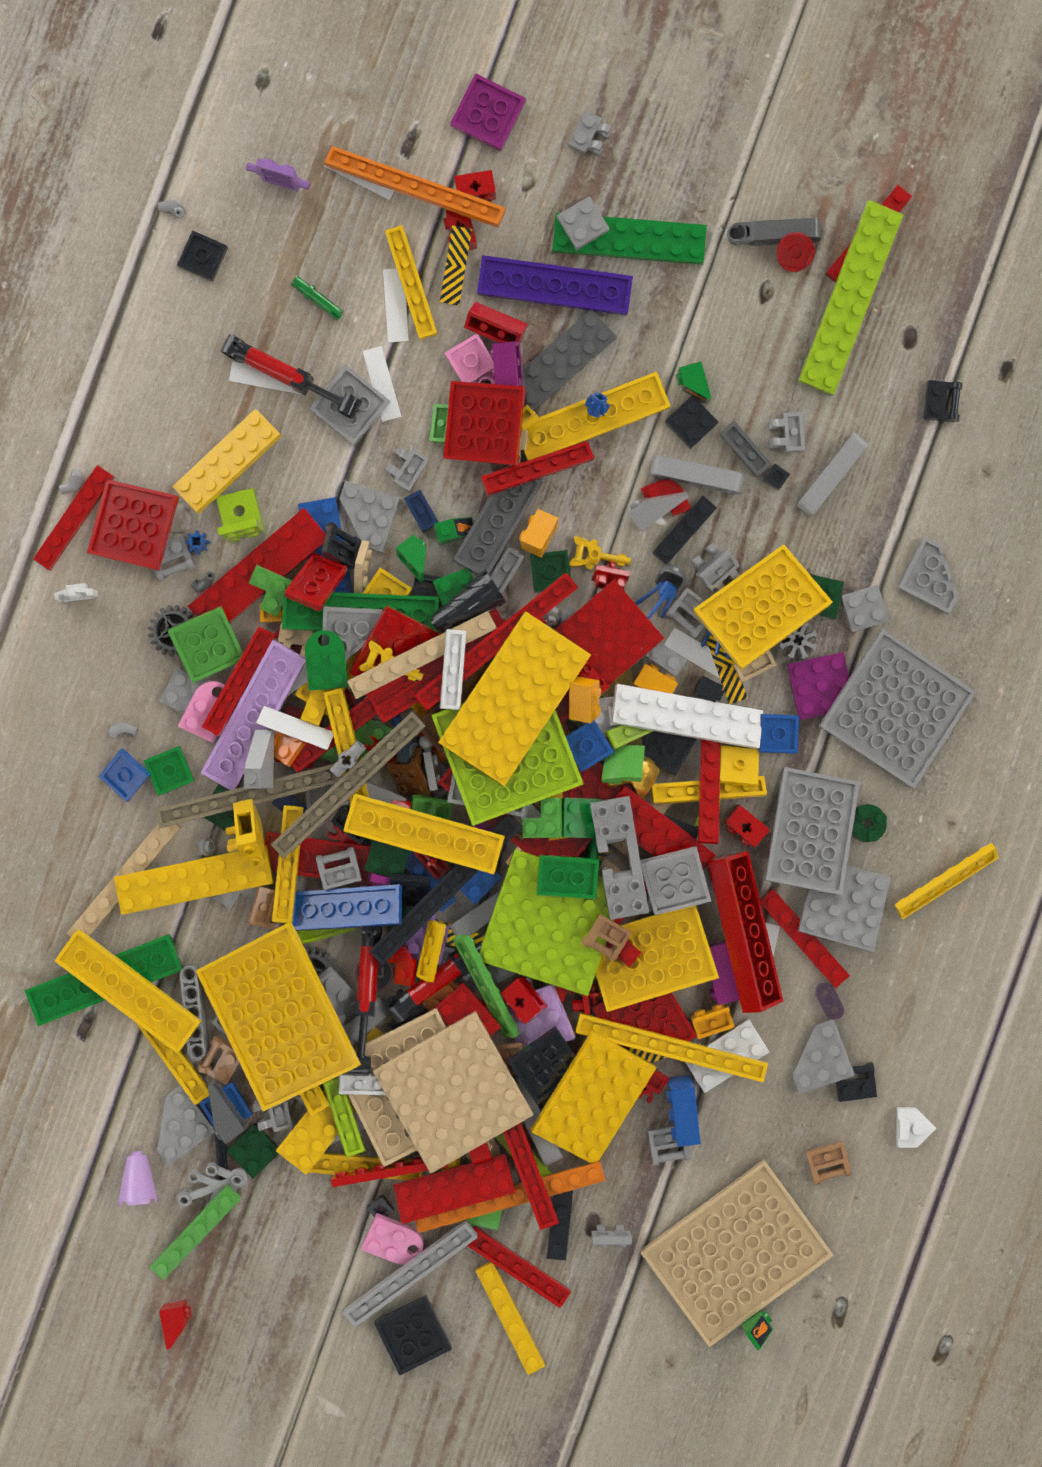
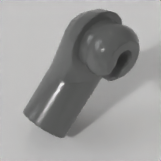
(206, 583)

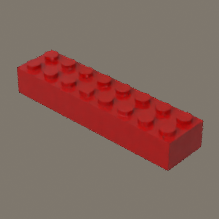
(745, 932)

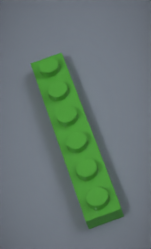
(485, 984)
(195, 1232)

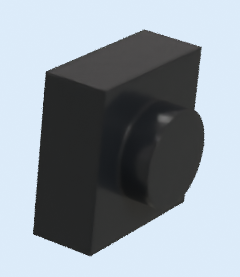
(776, 477)
(380, 1206)

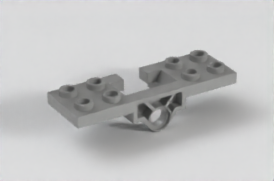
(626, 888)

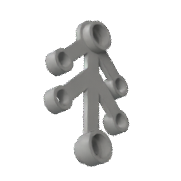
(213, 1184)

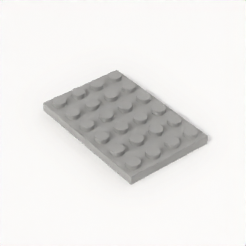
(812, 831)

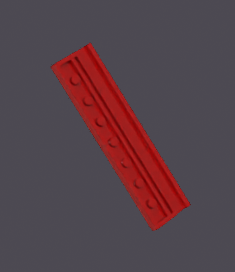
(278, 553)
(399, 694)

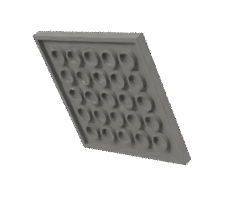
(897, 708)

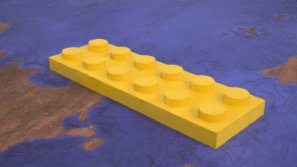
(227, 461)

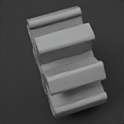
(802, 644)

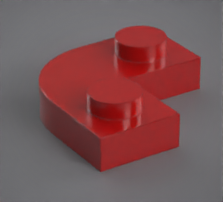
(666, 487)
(405, 967)

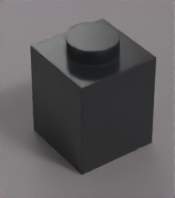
(708, 689)

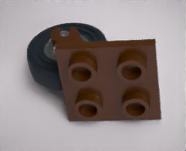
(407, 770)

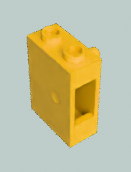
(248, 833)

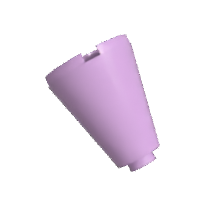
(137, 1181)

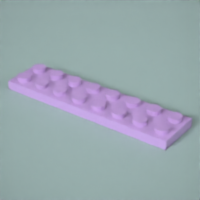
(267, 688)

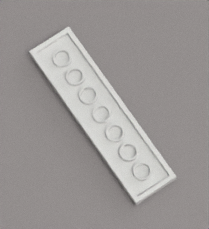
(686, 716)

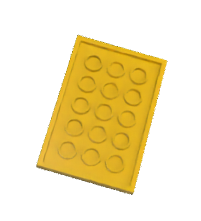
(762, 607)
(671, 959)
(593, 1098)

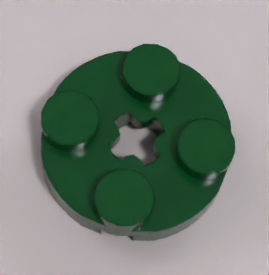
(878, 821)

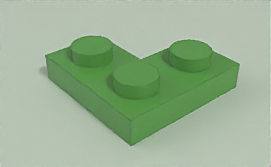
(274, 585)
(550, 822)

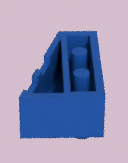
(683, 1111)

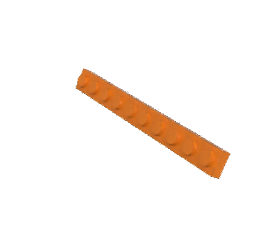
(415, 186)
(555, 1184)

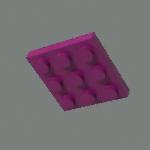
(488, 112)
(817, 683)

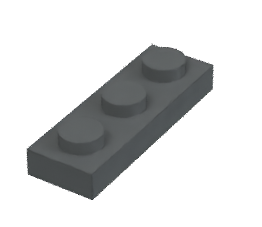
(745, 449)

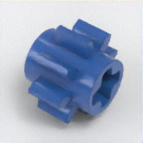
(597, 405)
(203, 541)

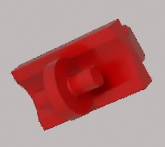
(605, 574)
(435, 866)
(583, 1004)

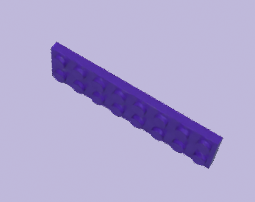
(554, 285)

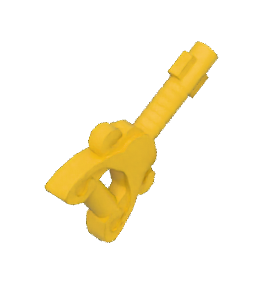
(594, 555)
(386, 655)

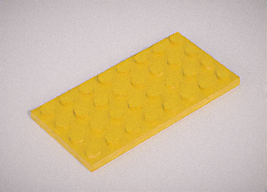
(514, 698)

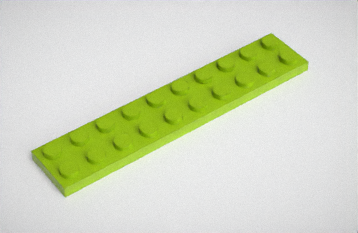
(850, 297)

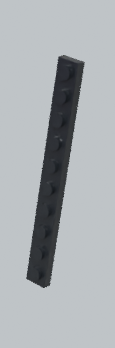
(434, 900)

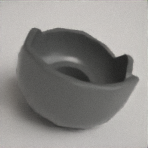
(672, 574)

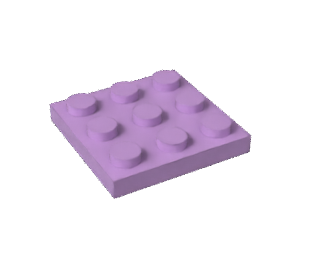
(552, 1016)

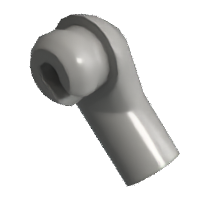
(172, 206)
(74, 482)
(553, 617)
(119, 728)

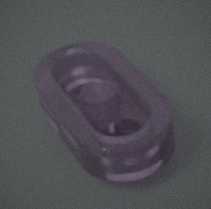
(829, 1001)

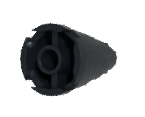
(473, 600)

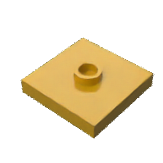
(739, 766)

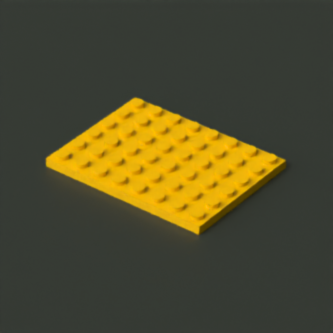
(277, 1017)

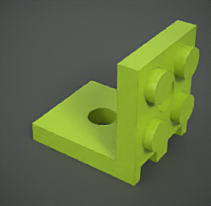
(244, 526)

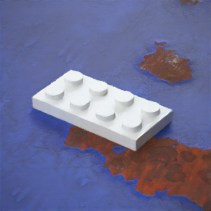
(739, 1040)

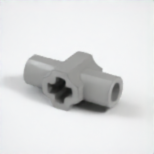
(341, 765)

